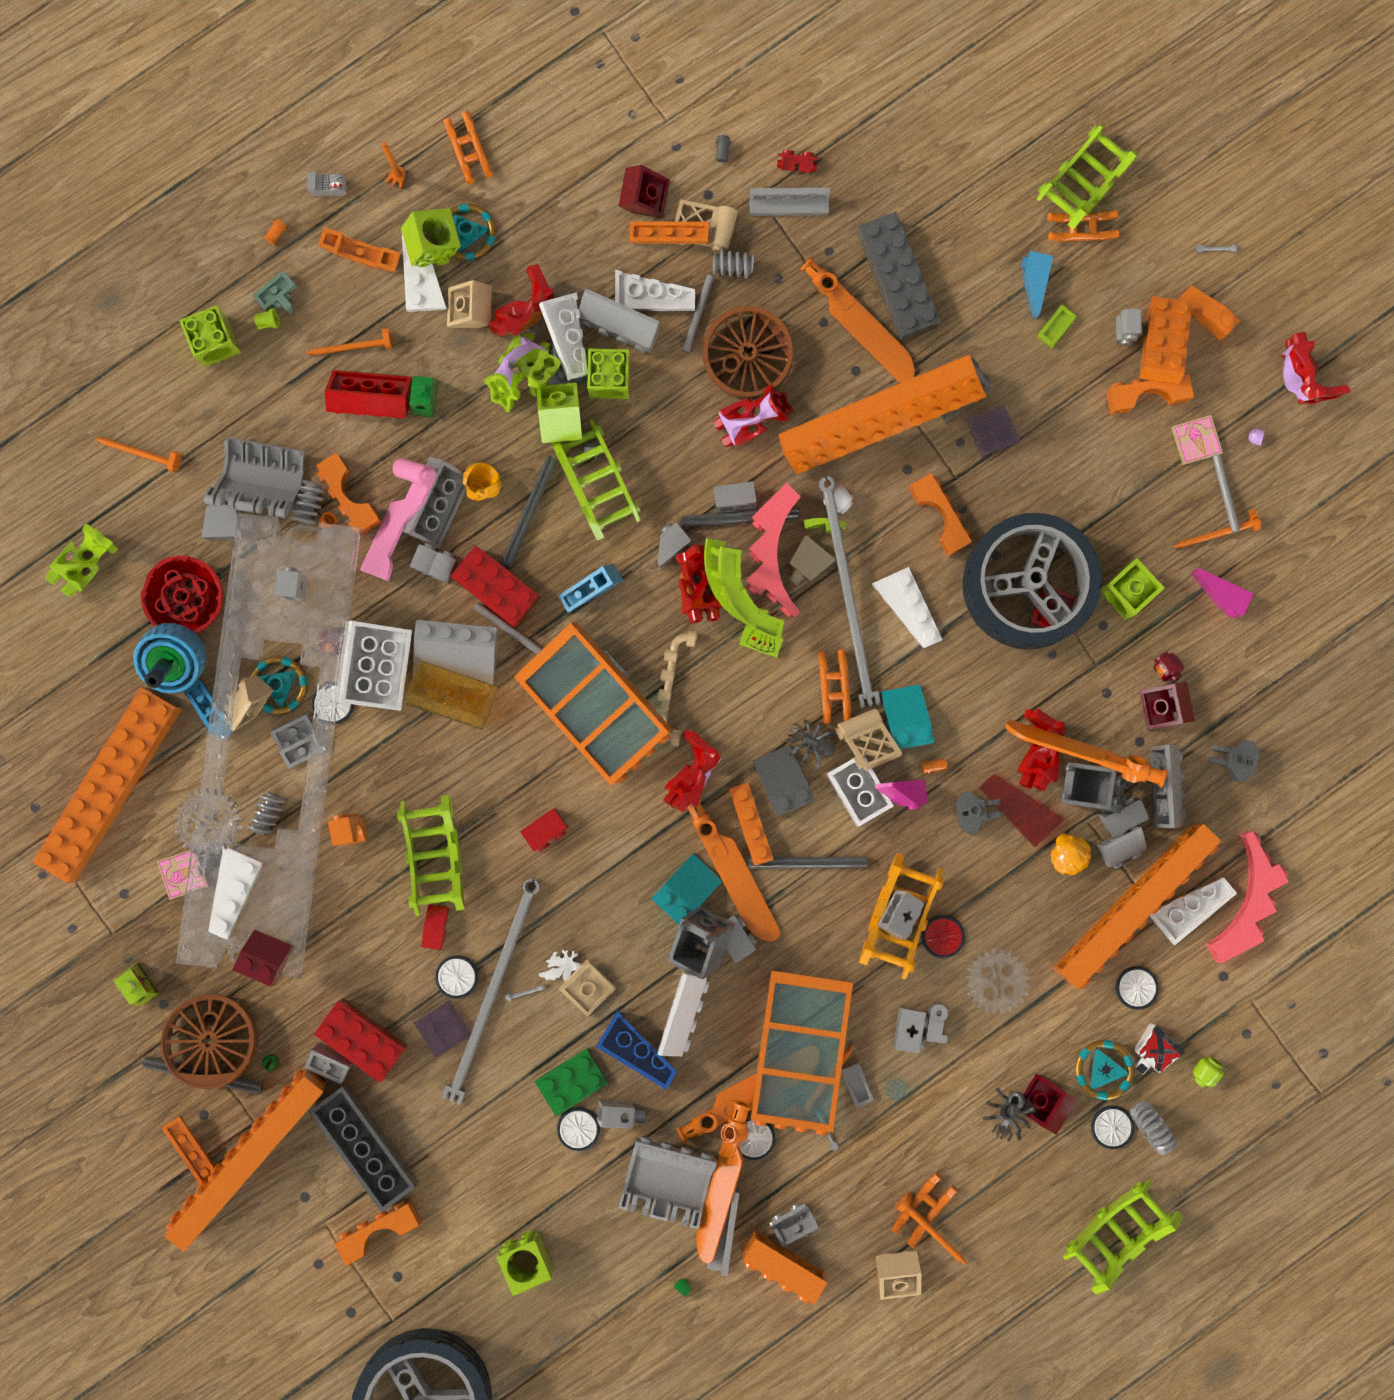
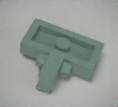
(276, 293)

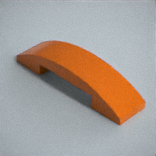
(358, 251)

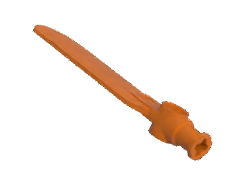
(862, 324)
(1133, 768)
(736, 878)
(722, 1109)
(723, 1183)

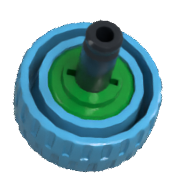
(170, 658)

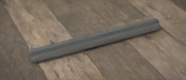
(529, 511)
(727, 518)
(813, 862)
(239, 1084)

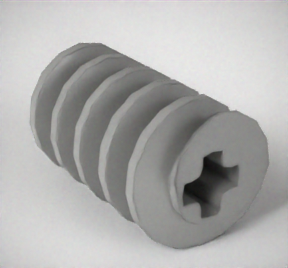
(733, 264)
(308, 503)
(266, 813)

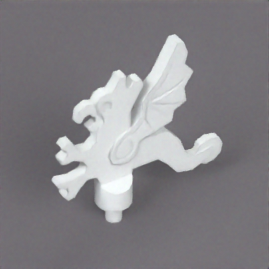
(565, 964)

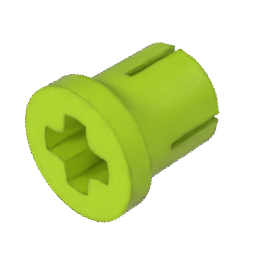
(267, 319)

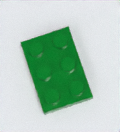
(571, 1082)

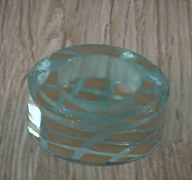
(895, 1088)

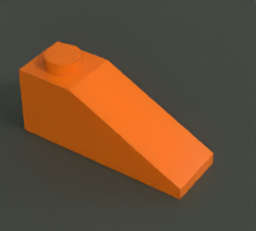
(1210, 313)

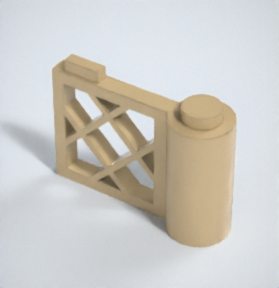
(721, 223)
(859, 729)

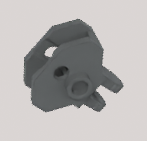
(1236, 758)
(977, 812)

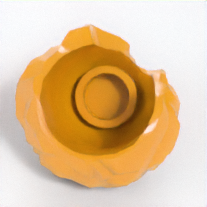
(481, 481)
(1070, 854)

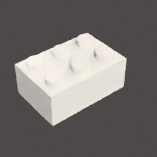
(858, 792)

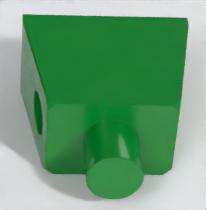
(423, 394)

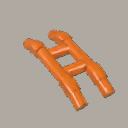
(471, 137)
(1093, 218)
(825, 677)
(936, 1206)

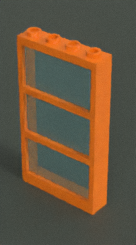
(594, 703)
(801, 1052)

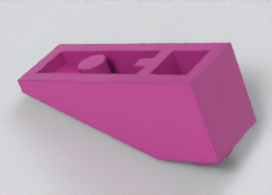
(1224, 594)
(905, 793)

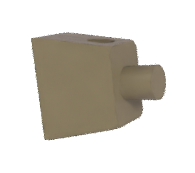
(809, 561)

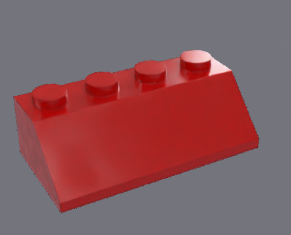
(368, 394)

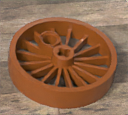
(779, 331)
(208, 1081)

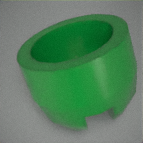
(273, 1066)
(683, 1286)

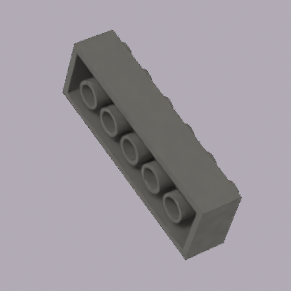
(898, 276)
(364, 1147)

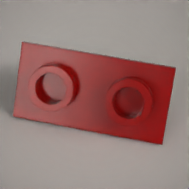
(805, 161)

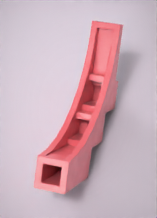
(767, 576)
(1262, 878)

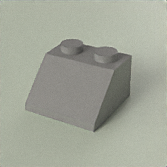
(1123, 846)

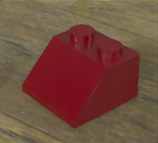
(644, 191)
(1167, 705)
(263, 958)
(1050, 1103)

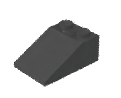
(783, 780)

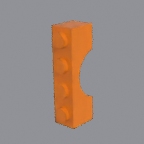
(1123, 397)
(335, 473)
(928, 492)
(347, 829)
(400, 1219)

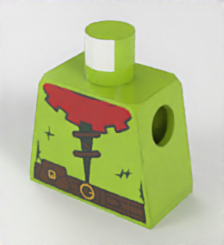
(135, 985)

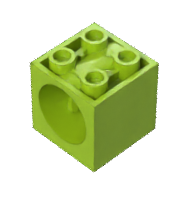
(438, 224)
(210, 336)
(608, 373)
(559, 413)
(1131, 589)
(519, 1280)

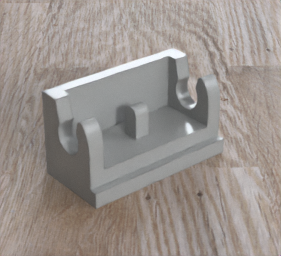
(735, 497)
(1129, 817)
(328, 1063)

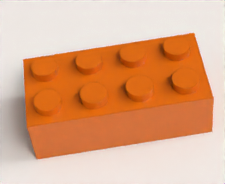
(1165, 340)
(784, 1267)

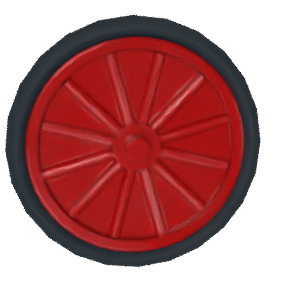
(943, 936)

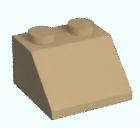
(469, 305)
(249, 700)
(898, 1274)

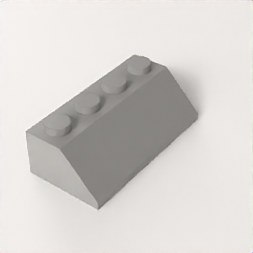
(618, 321)
(440, 507)

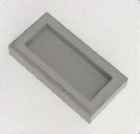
(857, 1084)

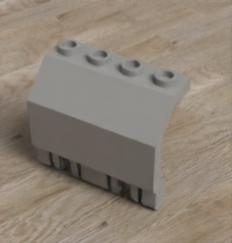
(258, 478)
(669, 1179)

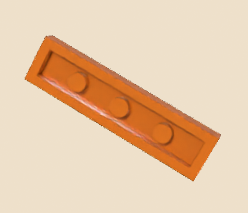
(669, 232)
(751, 824)
(189, 1148)

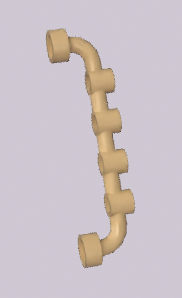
(668, 676)

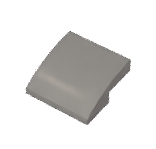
(294, 740)

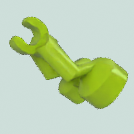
(540, 376)

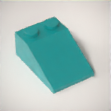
(907, 717)
(686, 889)

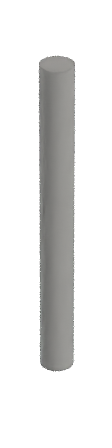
(698, 313)
(1226, 493)
(507, 628)

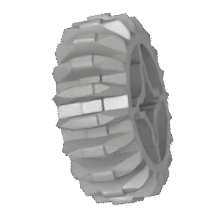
(1153, 1128)

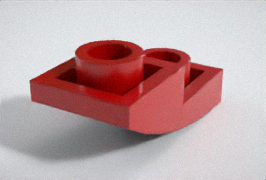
(434, 927)

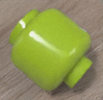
(1208, 1072)

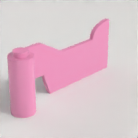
(398, 514)

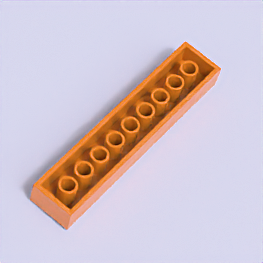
(882, 415)
(107, 785)
(1137, 905)
(245, 1158)

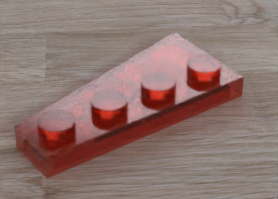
(1023, 812)

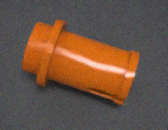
(275, 231)
(933, 766)

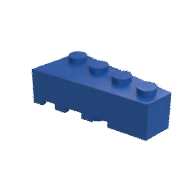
(631, 1049)

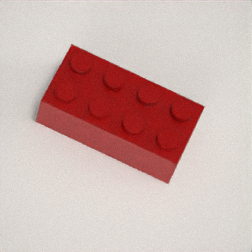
(495, 587)
(360, 1040)

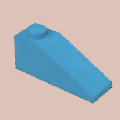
(1035, 278)
(591, 587)
(201, 700)

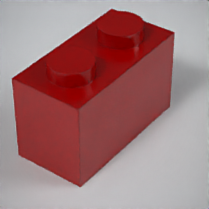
(544, 830)

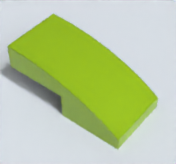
(820, 522)

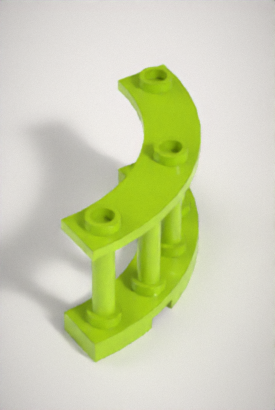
(1096, 193)
(579, 483)
(724, 578)
(451, 851)
(1132, 1247)

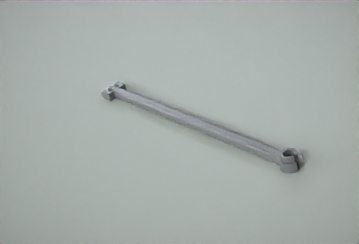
(848, 594)
(490, 995)

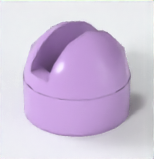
(1256, 436)

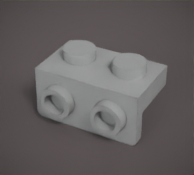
(794, 1225)

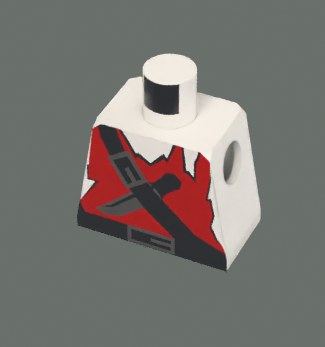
(1156, 1050)

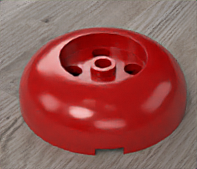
(174, 574)

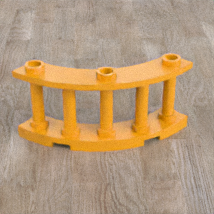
(875, 932)

